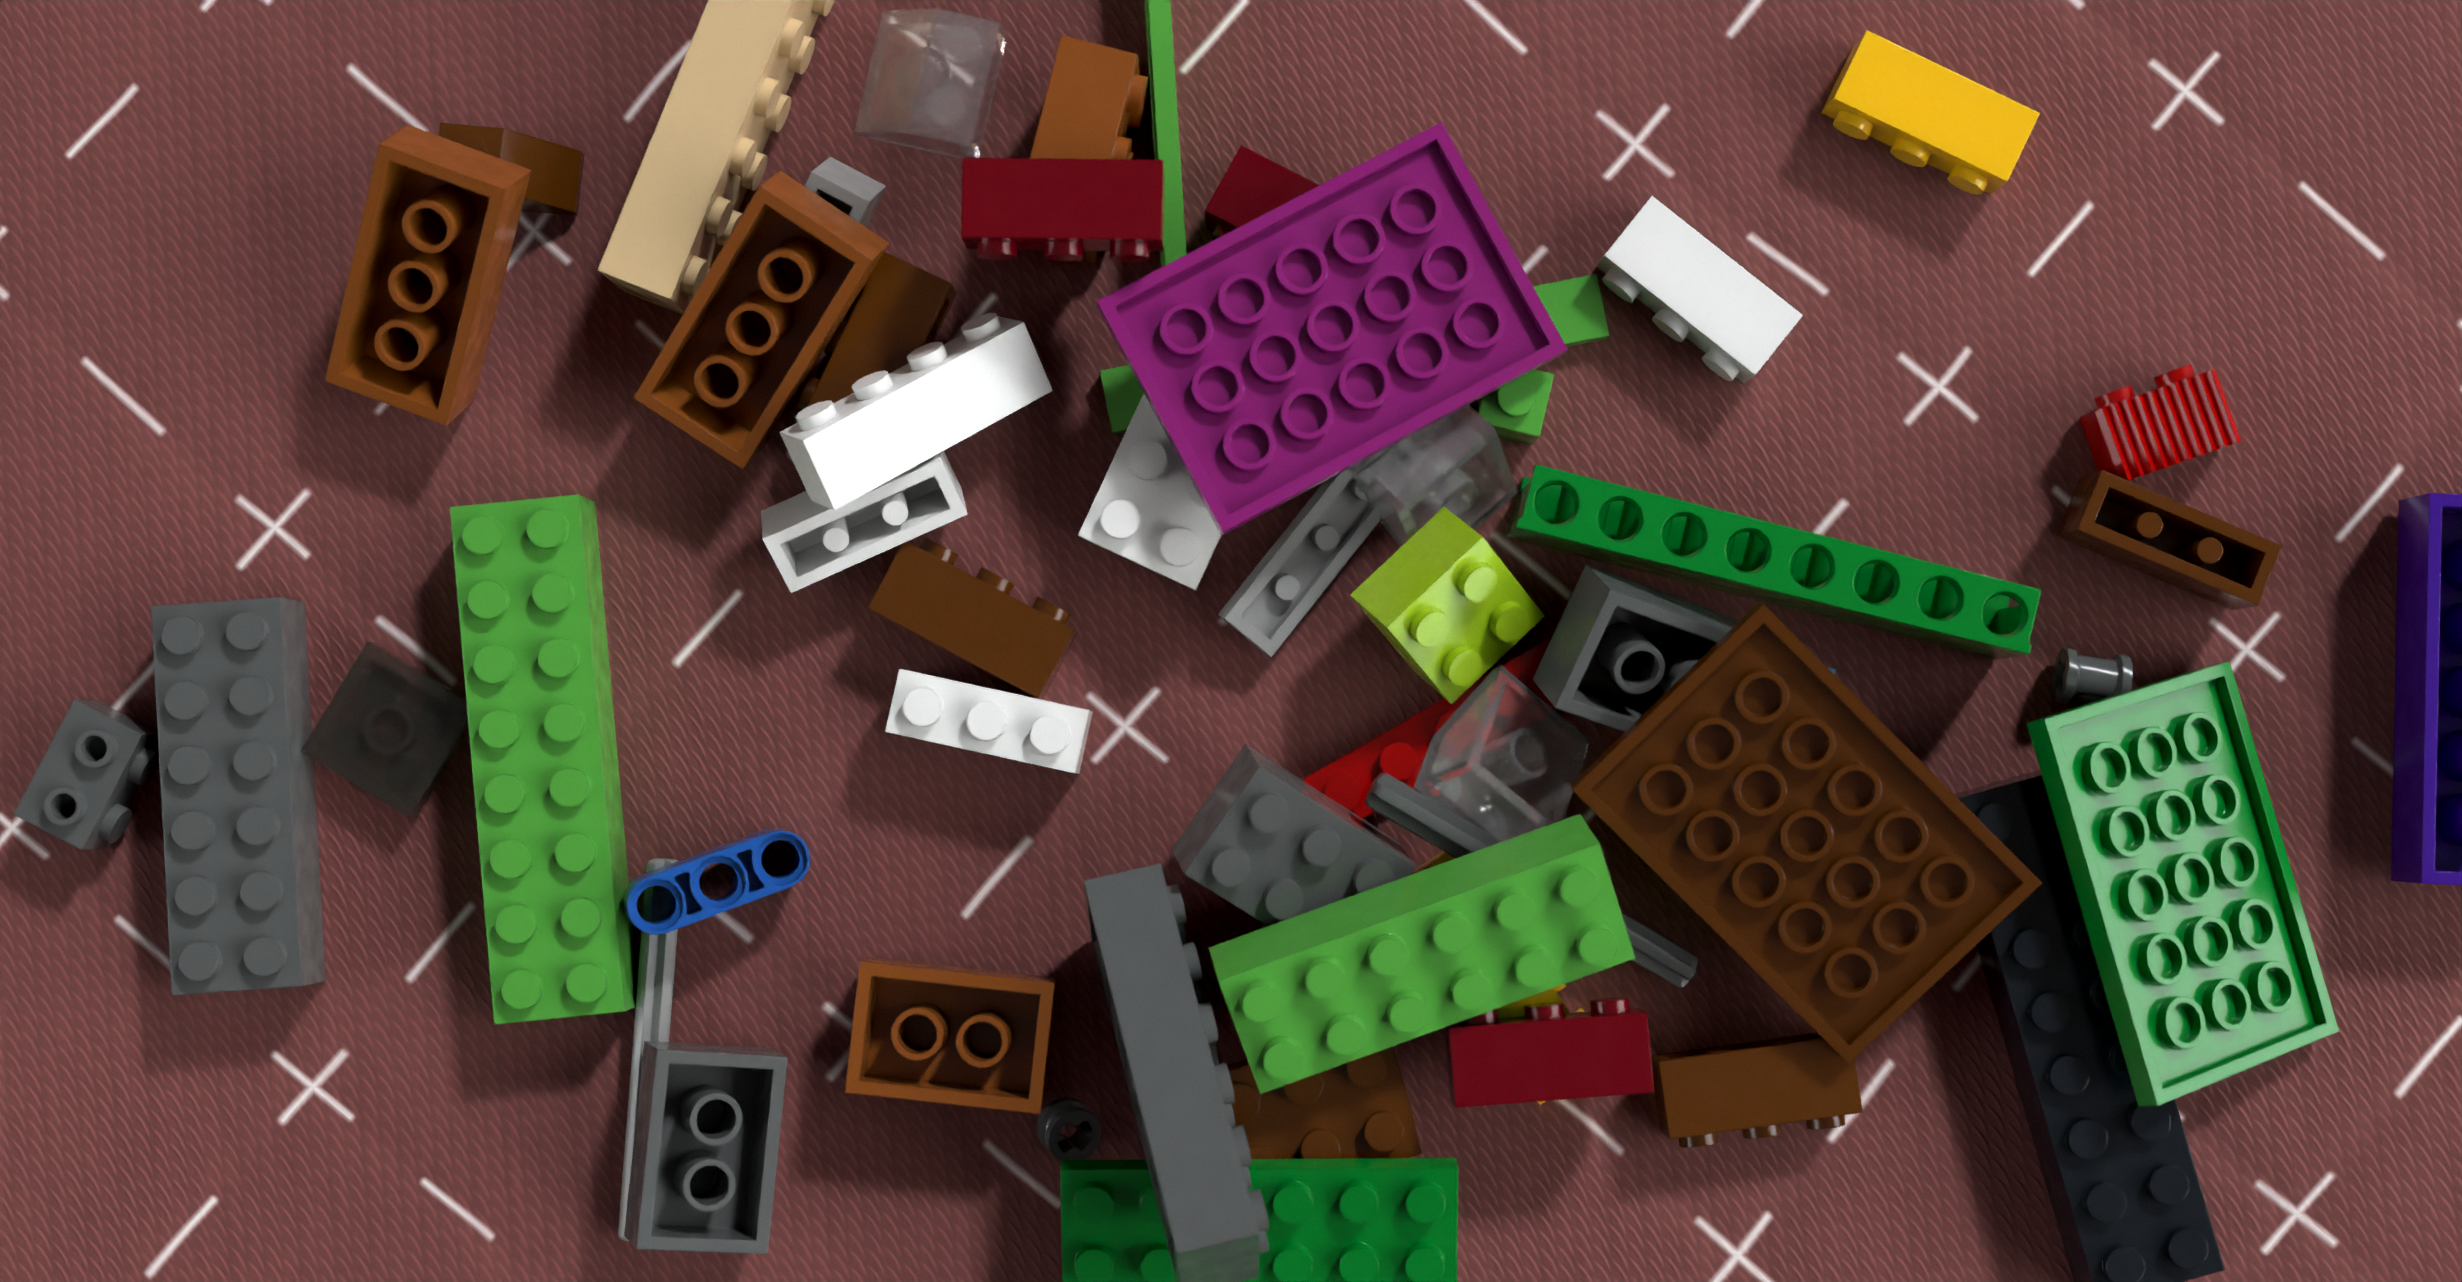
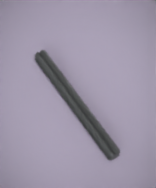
(1460, 837)

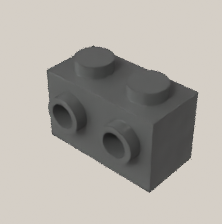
(90, 776)

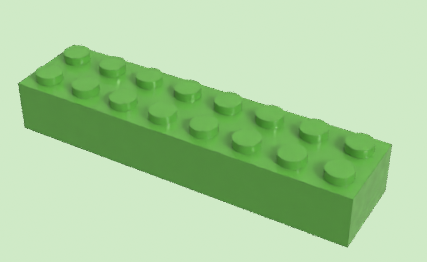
(544, 758)

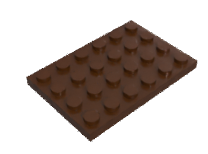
(1805, 833)

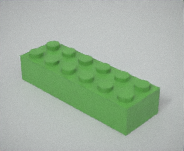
(1422, 952)

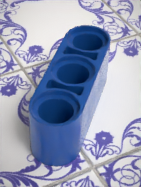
(748, 883)

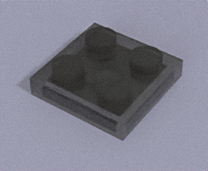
(390, 729)

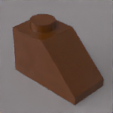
(554, 168)

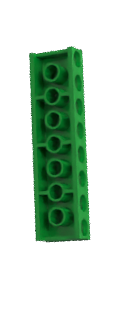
(1774, 564)

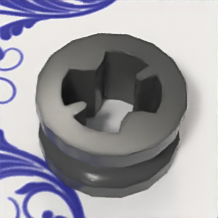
(1058, 1114)

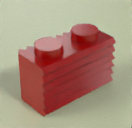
(2161, 426)

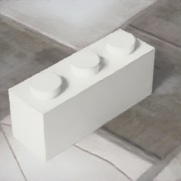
(1697, 292)
(818, 542)
(989, 721)

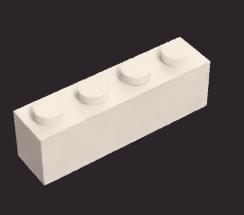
(915, 410)

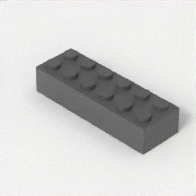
(238, 795)
(1176, 1078)

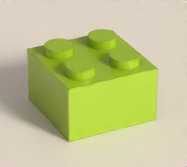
(1447, 604)

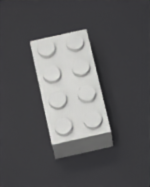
(1151, 506)

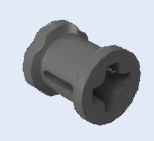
(2089, 677)

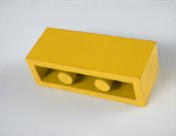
(1929, 114)

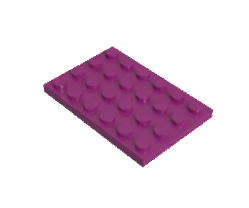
(1331, 328)

